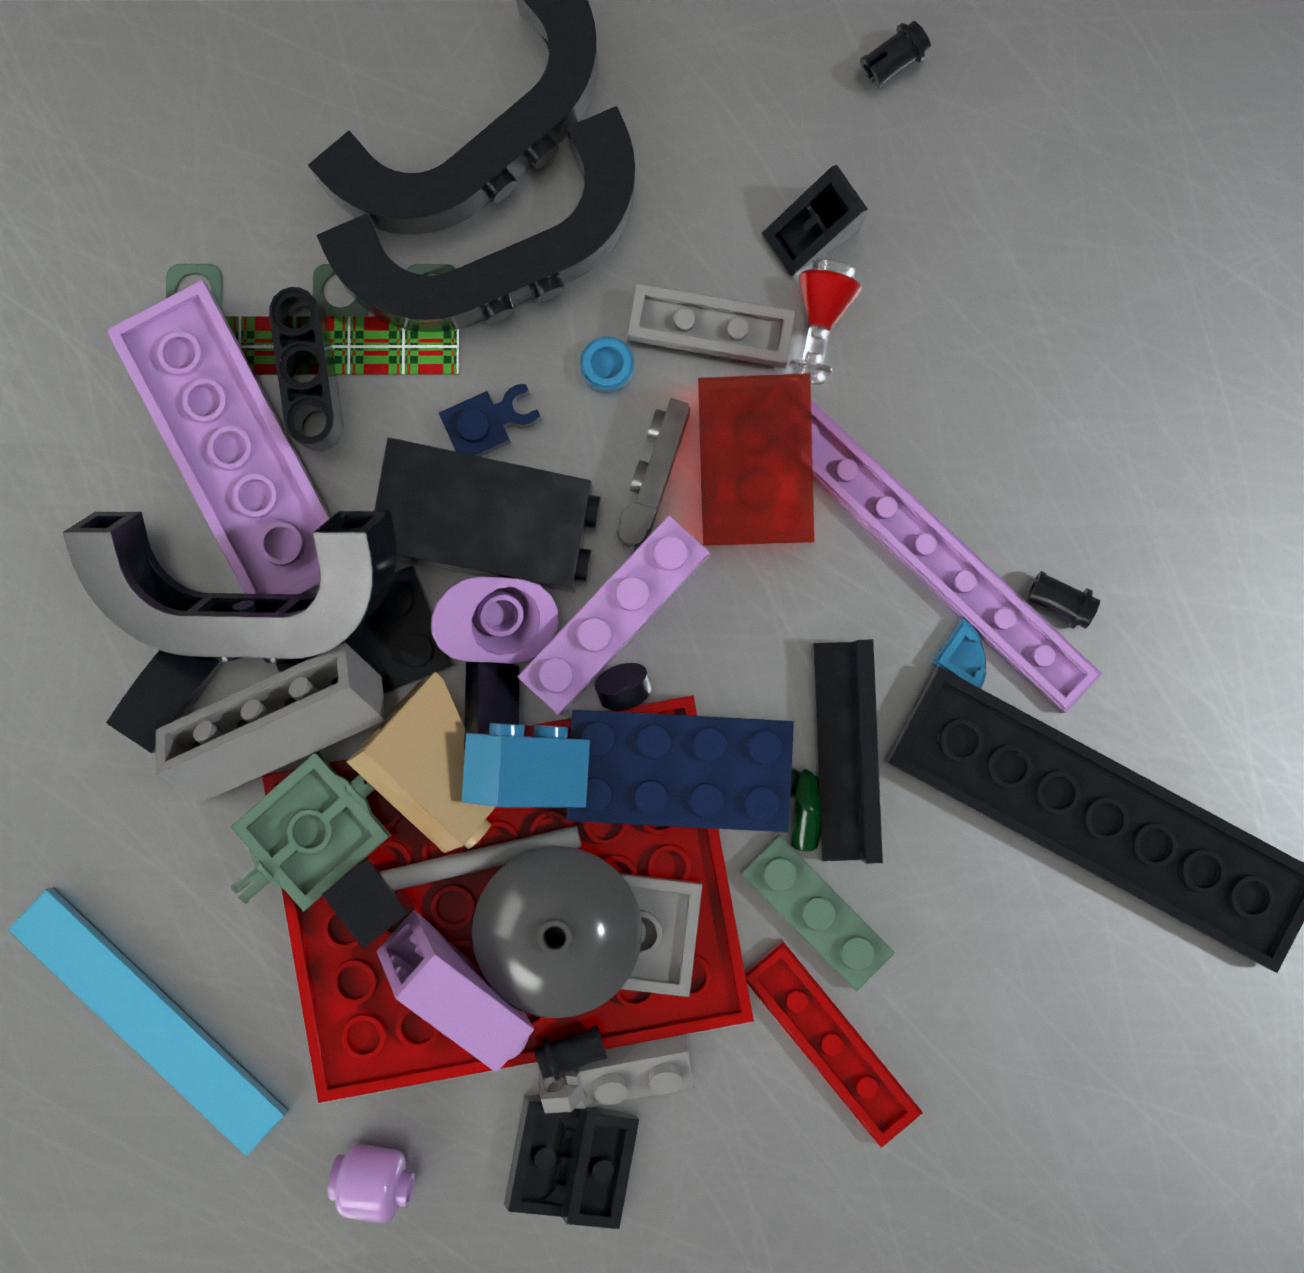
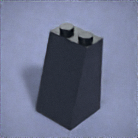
(486, 515)

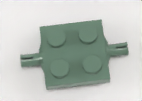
(308, 832)

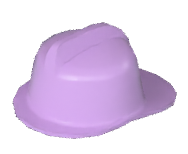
(494, 620)

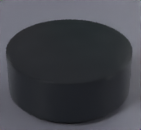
(623, 686)

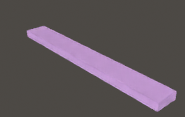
(948, 566)

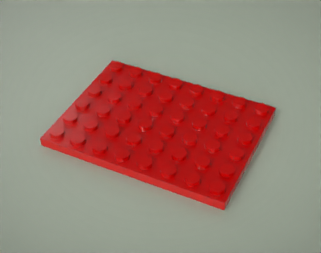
(374, 1043)

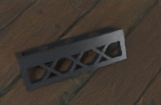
(847, 751)

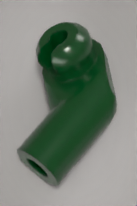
(806, 810)

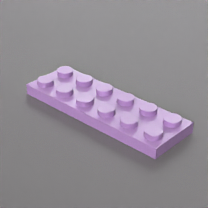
(225, 440)

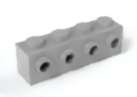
(270, 724)

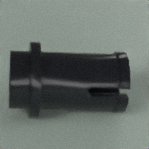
(896, 53)
(1063, 600)
(569, 1052)

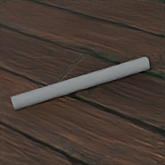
(476, 859)

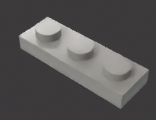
(711, 325)

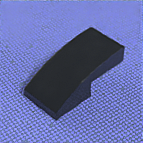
(161, 695)

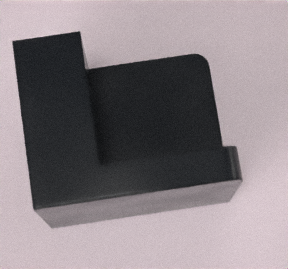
(367, 903)

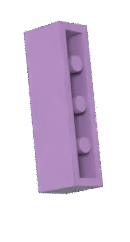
(614, 615)

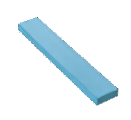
(148, 1020)

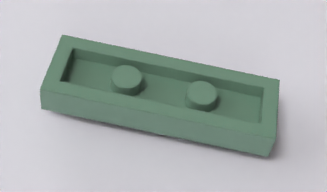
(817, 912)

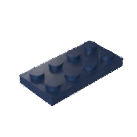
(685, 770)

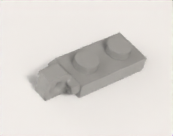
(627, 1074)

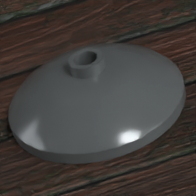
(566, 891)

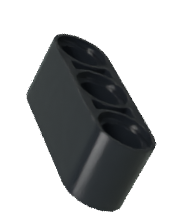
(293, 347)

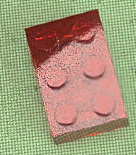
(756, 459)

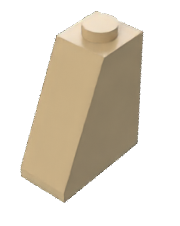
(419, 766)

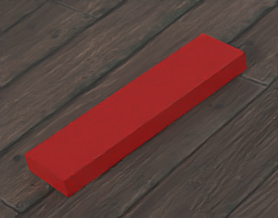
(831, 1043)

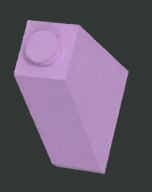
(452, 993)

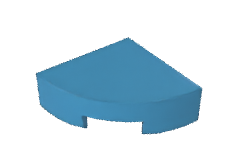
(963, 654)

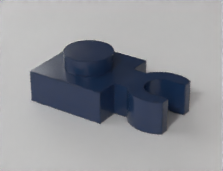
(480, 426)

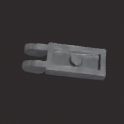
(652, 477)

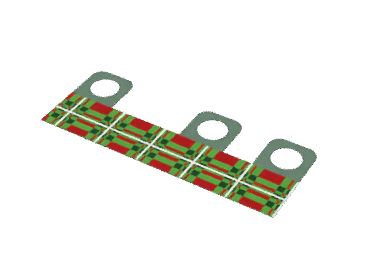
(358, 341)

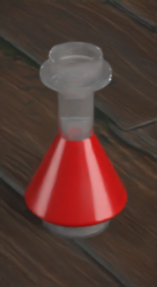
(826, 294)

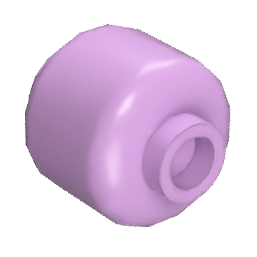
(370, 1183)

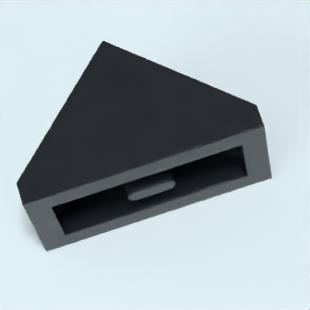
(817, 221)

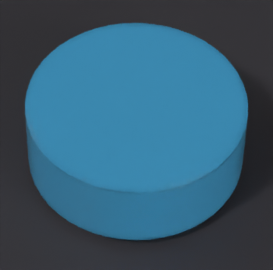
(607, 364)

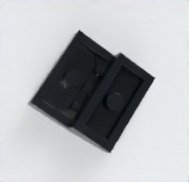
(572, 1164)

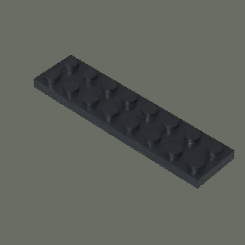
(1103, 818)

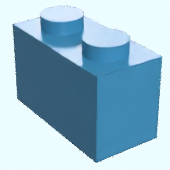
(525, 770)

